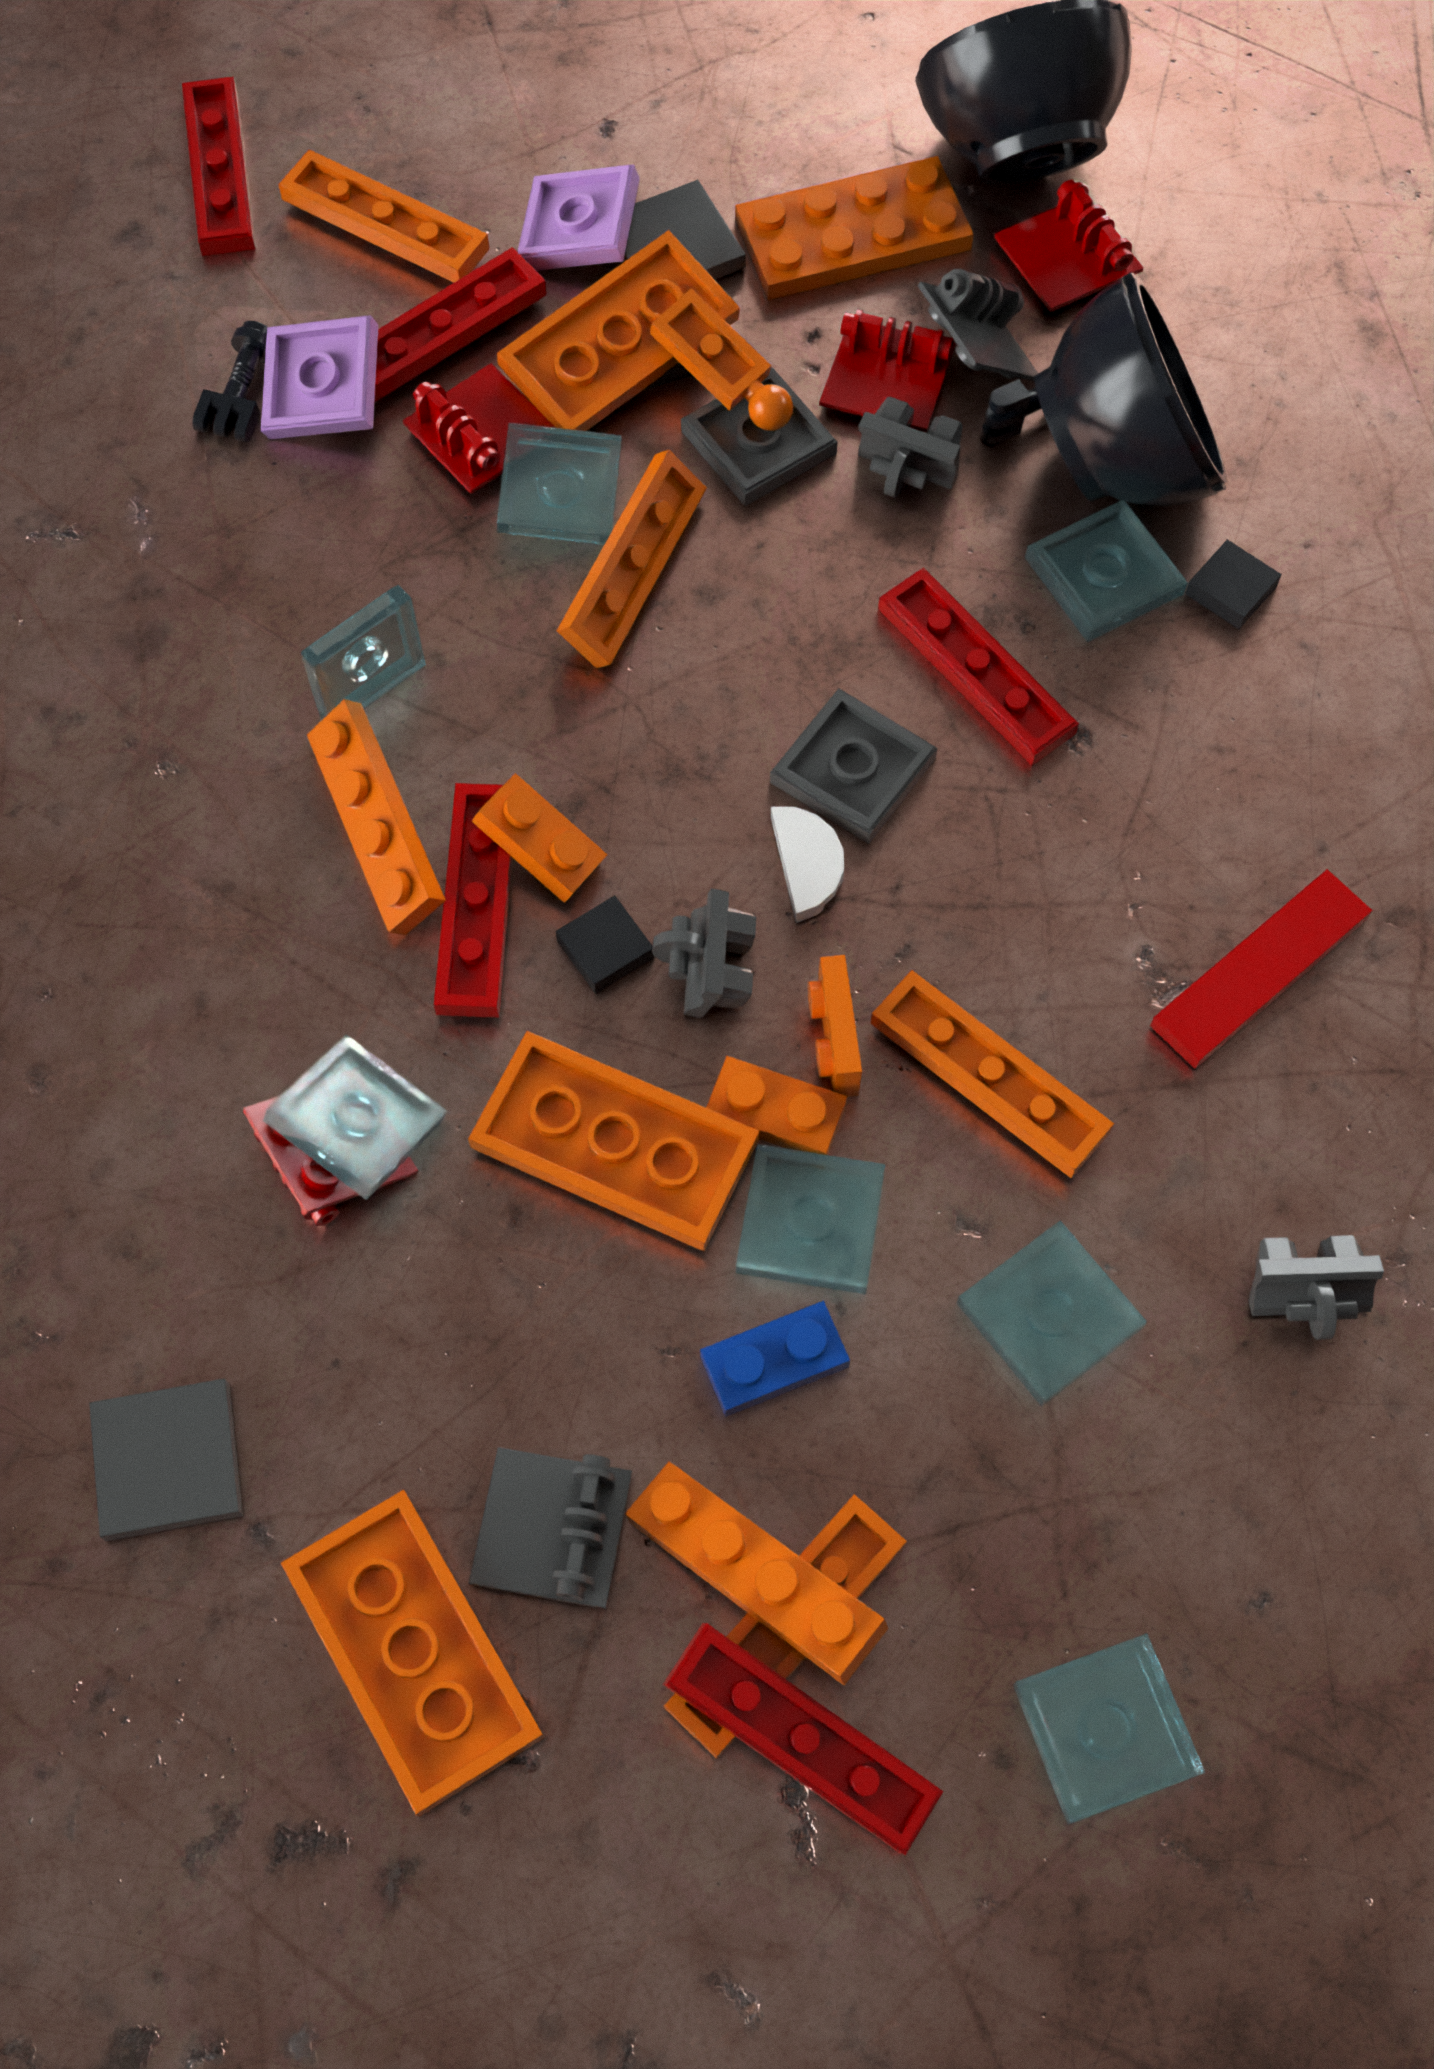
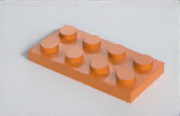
(853, 227)
(600, 343)
(614, 1140)
(411, 1652)

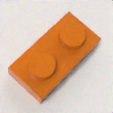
(539, 837)
(839, 1050)
(778, 1106)

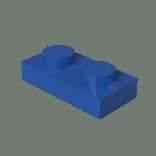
(774, 1358)

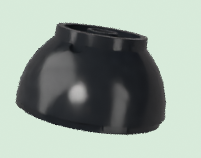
(1030, 87)
(1128, 405)

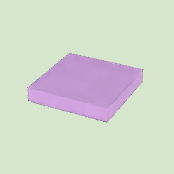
(579, 217)
(319, 377)

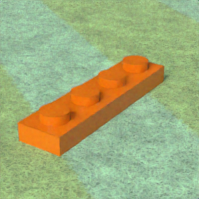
(384, 216)
(632, 559)
(375, 818)
(991, 1073)
(848, 1551)
(757, 1572)

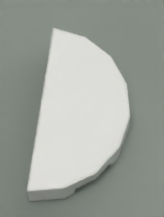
(809, 858)

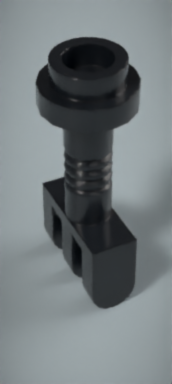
(232, 404)
(1007, 411)

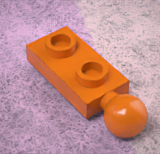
(721, 360)

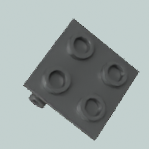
(976, 316)
(551, 1527)

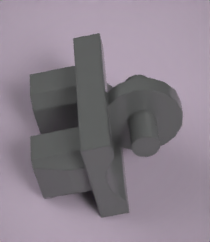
(906, 453)
(698, 951)
(1317, 1288)

